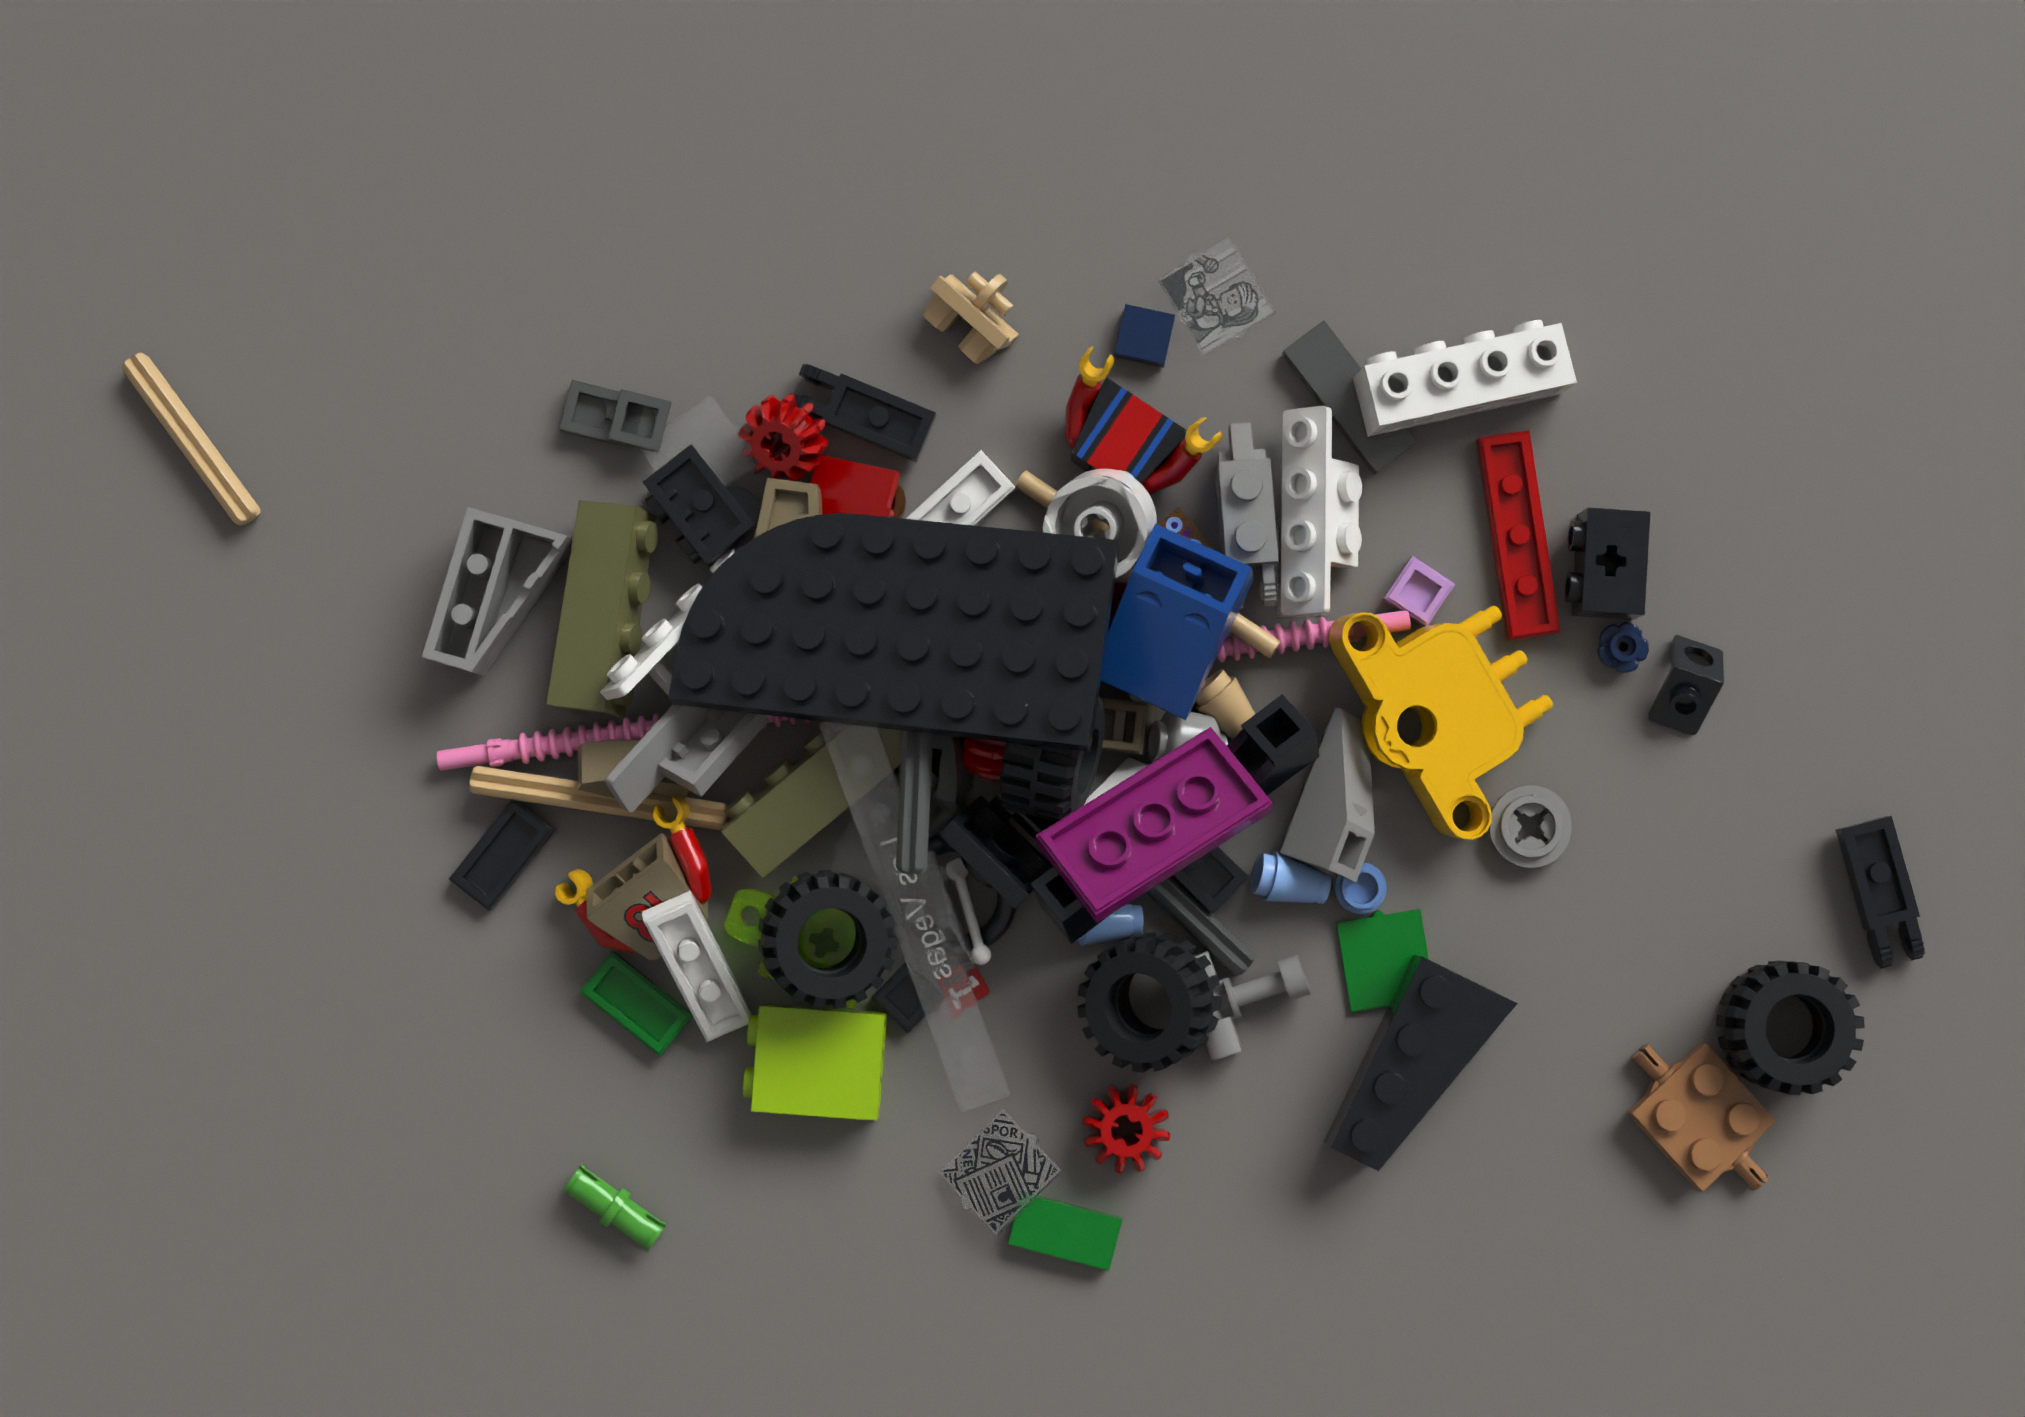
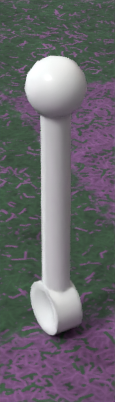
(956, 871)

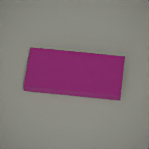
(1154, 824)

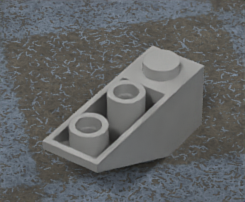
(1336, 805)

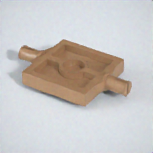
(1701, 1116)

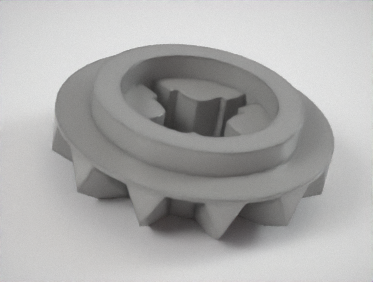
(1554, 826)

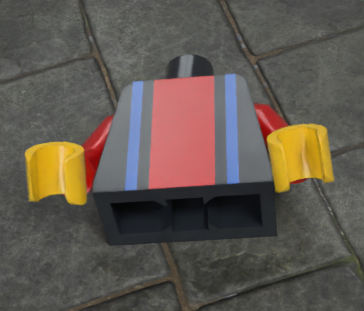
(1124, 433)

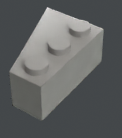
(491, 588)

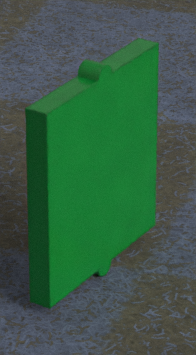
(1378, 955)

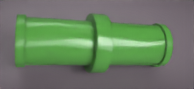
(614, 1207)

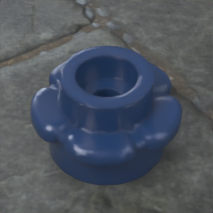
(1609, 647)

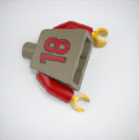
(647, 878)

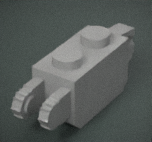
(1247, 508)

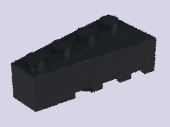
(1413, 1058)

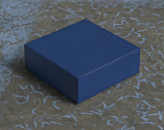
(1144, 335)

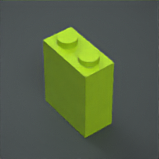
(816, 1061)

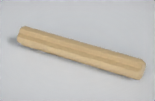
(191, 439)

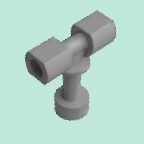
(1224, 1039)

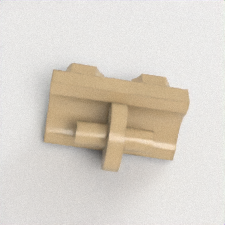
(956, 300)

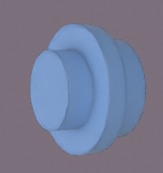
(1363, 895)

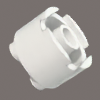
(1110, 496)

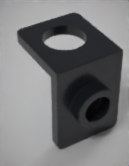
(1688, 687)

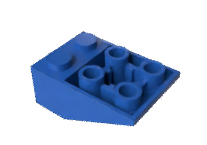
(1173, 620)

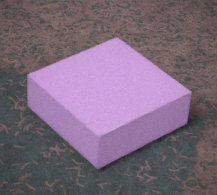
(1418, 591)

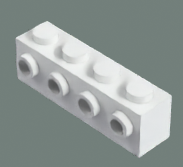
(1463, 378)

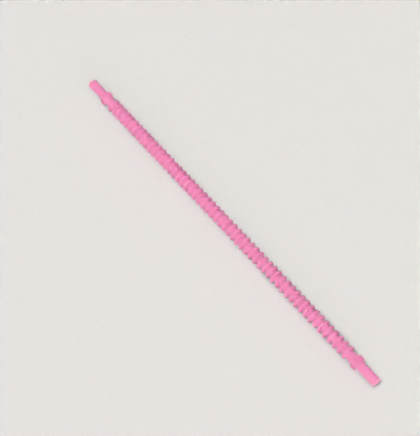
(501, 751)

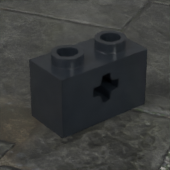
(1626, 543)

